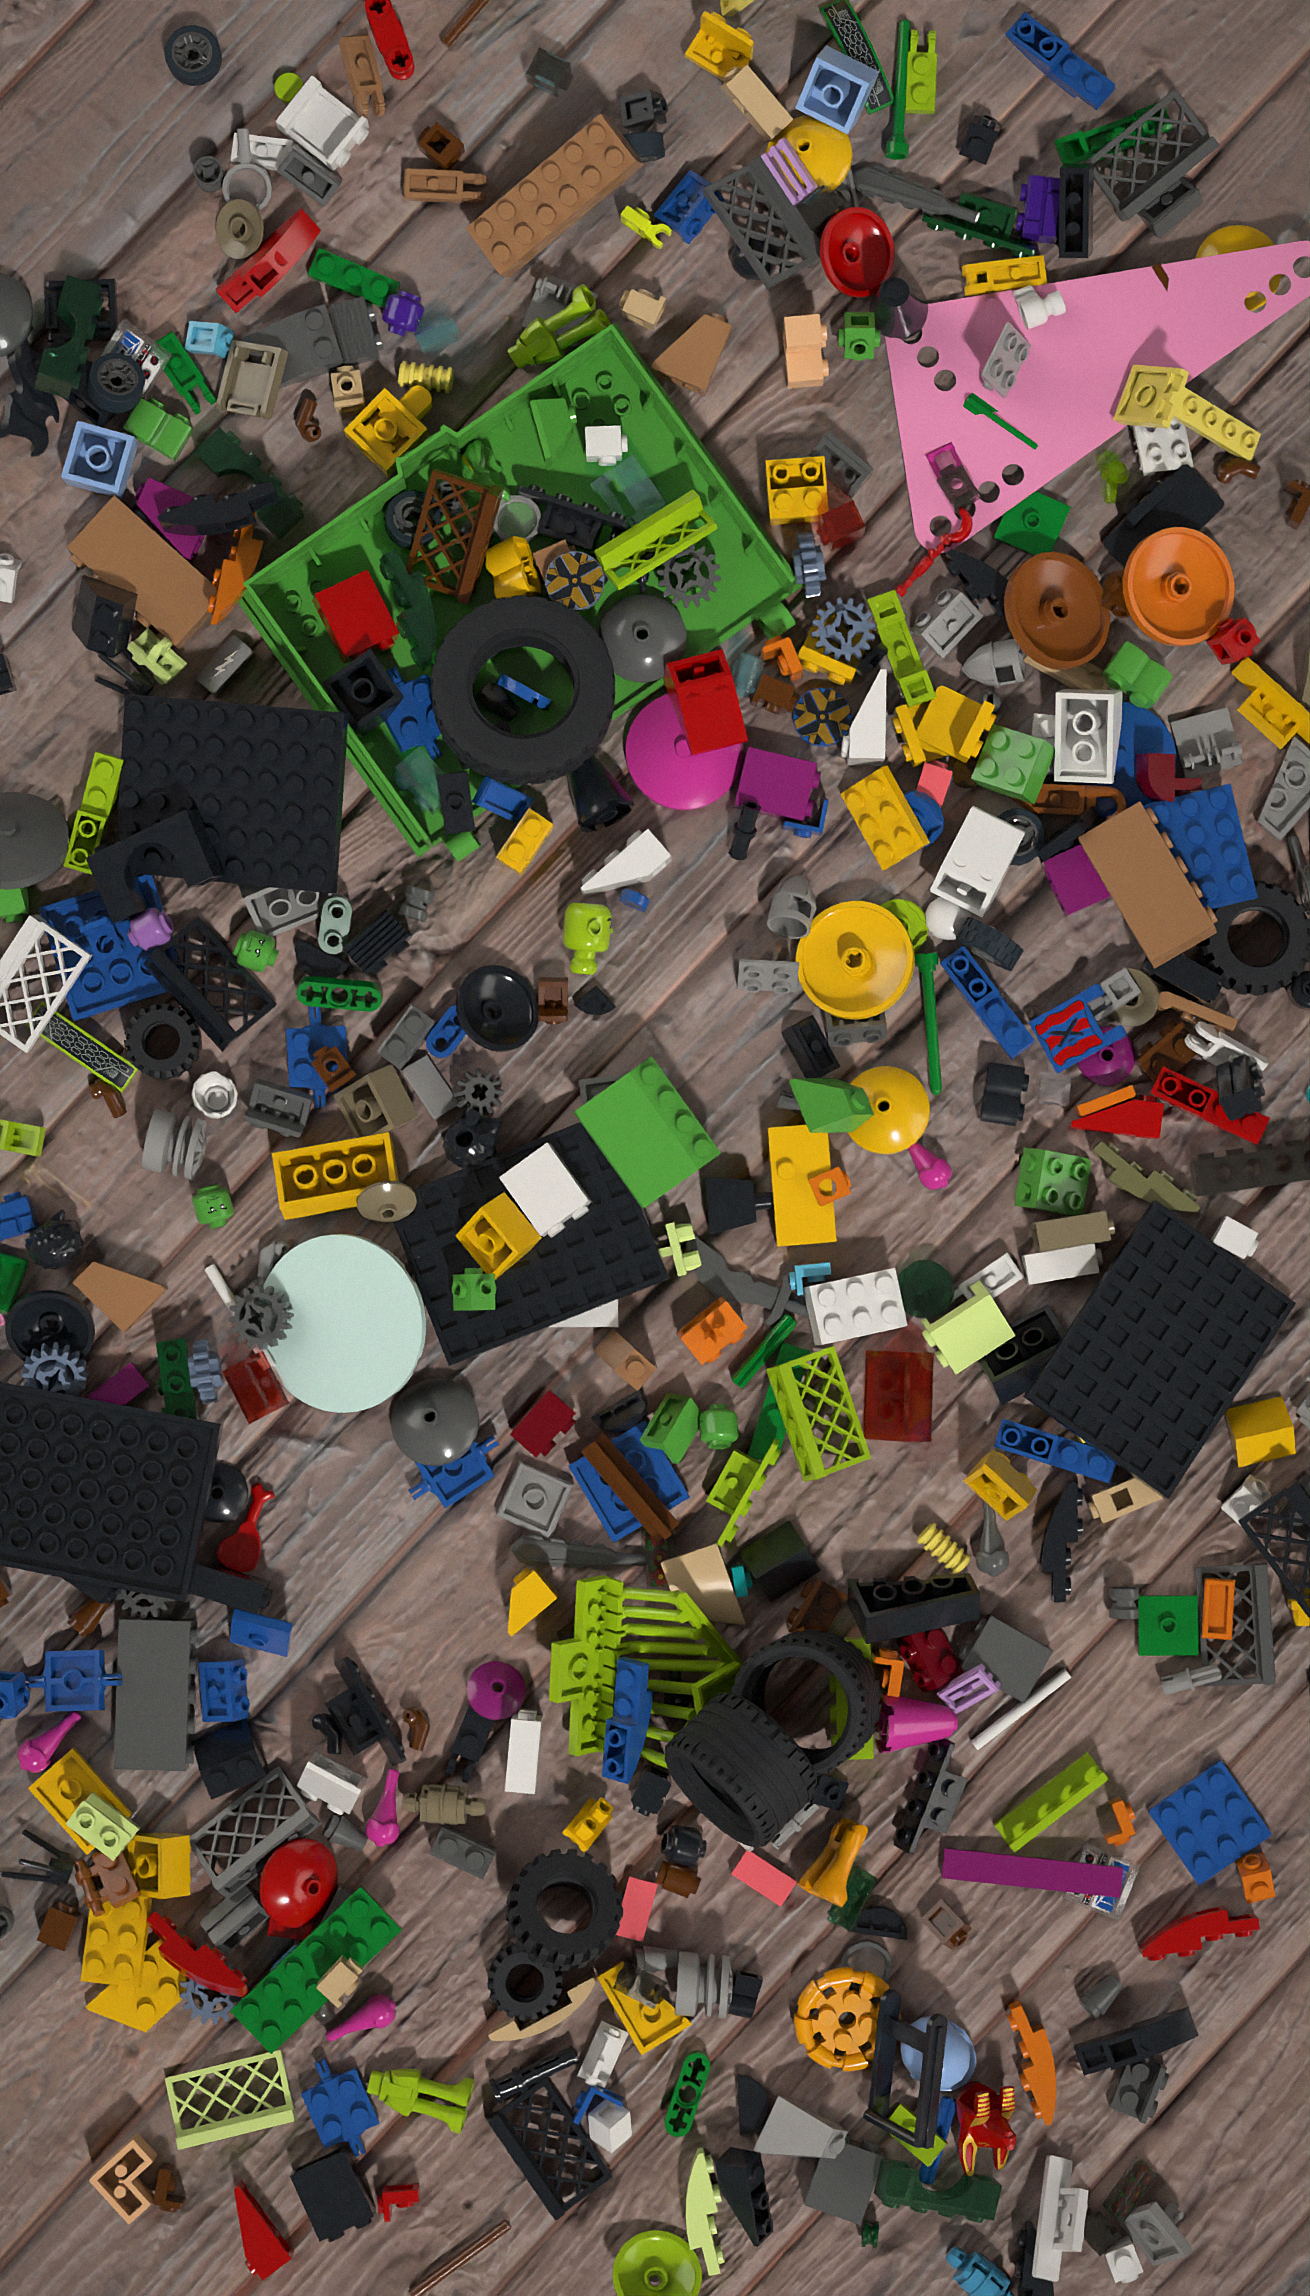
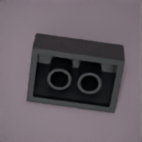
(1019, 1360)

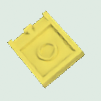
(1159, 394)

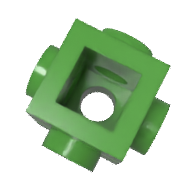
(859, 336)
(473, 1290)

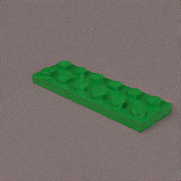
(289, 1991)

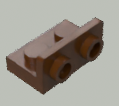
(1167, 1052)
(818, 1608)

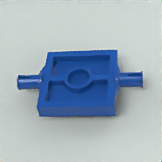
(413, 719)
(300, 1049)
(459, 1477)
(74, 1680)
(340, 2107)

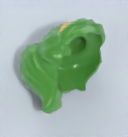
(481, 467)

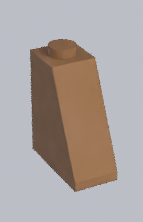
(695, 354)
(118, 1293)
(625, 1359)

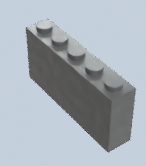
(155, 1694)

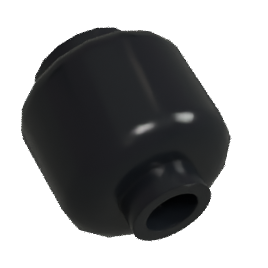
(1297, 991)
(683, 1845)

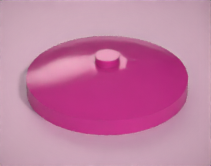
(664, 766)

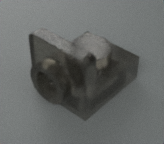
(639, 1985)

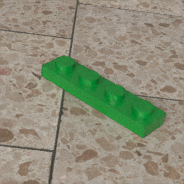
(770, 1422)

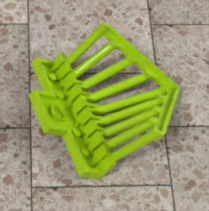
(586, 1665)

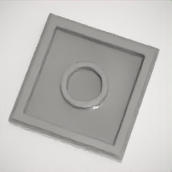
(535, 1500)

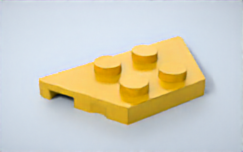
(143, 2005)

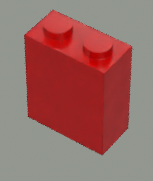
(356, 617)

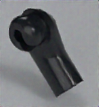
(326, 1724)

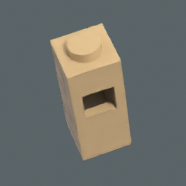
(755, 101)
(1120, 1499)

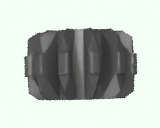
(489, 1096)

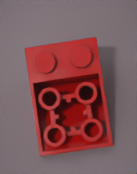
(705, 702)

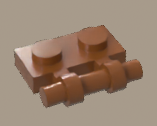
(116, 1877)

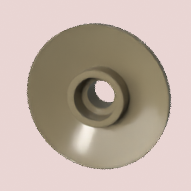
(239, 229)
(1141, 1010)
(386, 1201)

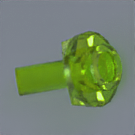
(1113, 473)

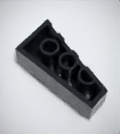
(912, 1605)

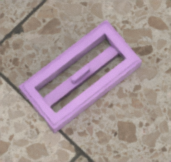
(780, 176)
(982, 1678)

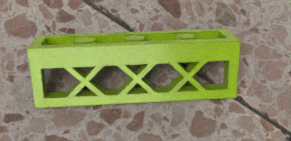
(651, 536)
(1050, 1801)

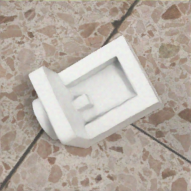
(8, 577)
(1246, 1498)

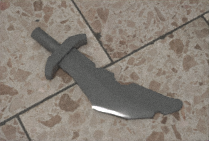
(740, 1286)

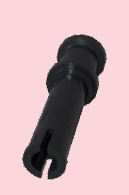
(520, 2079)

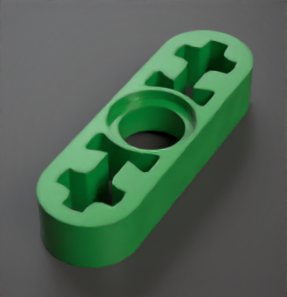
(319, 983)
(672, 2111)

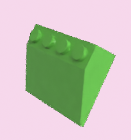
(647, 1132)

